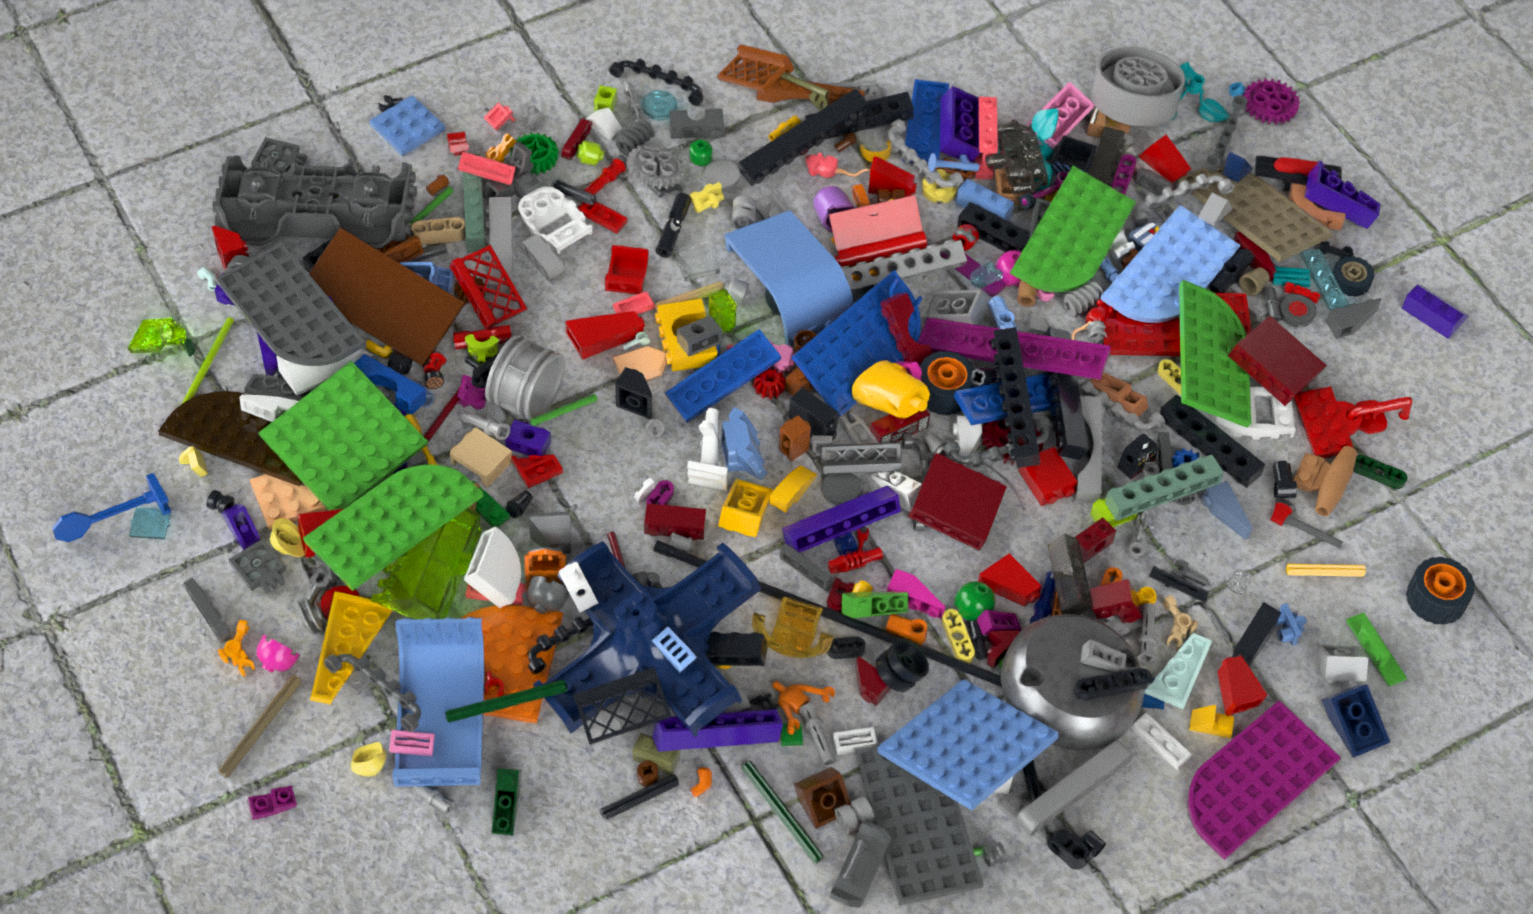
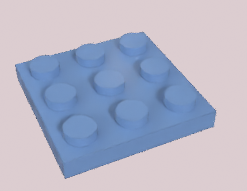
(407, 125)

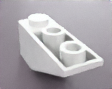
(966, 436)
(904, 486)

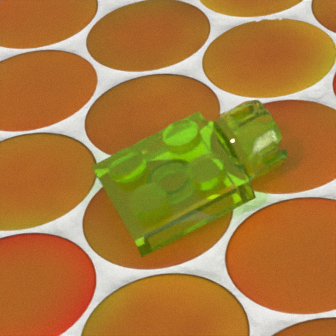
(156, 334)

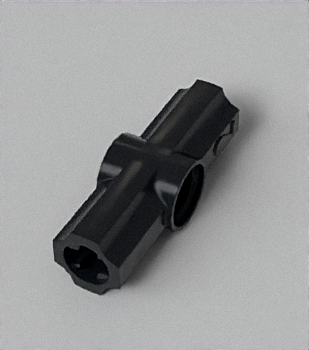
(1231, 271)

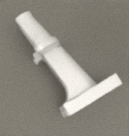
(707, 472)

